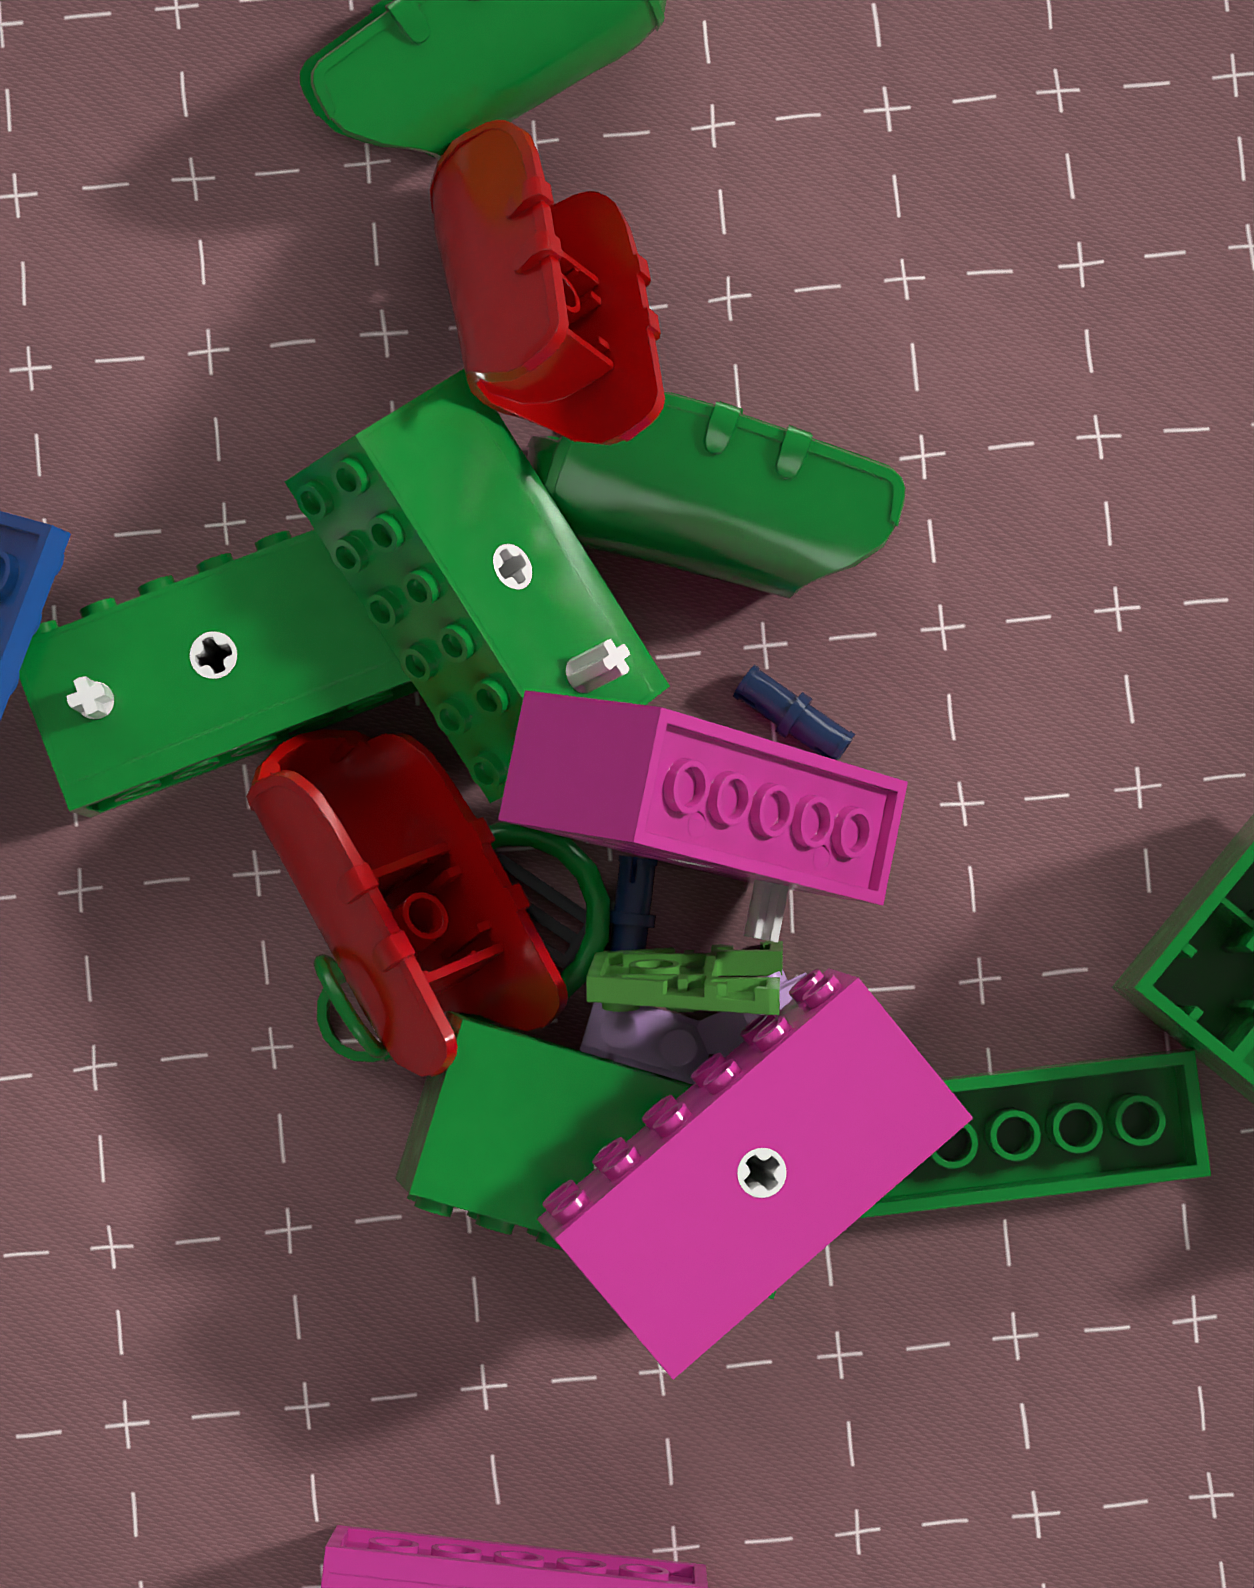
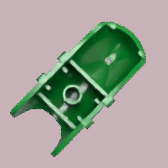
(442, 67)
(724, 497)

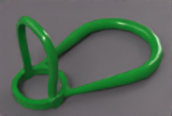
(573, 975)

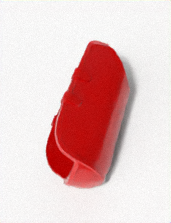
(544, 292)
(404, 890)

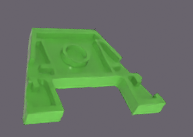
(688, 979)

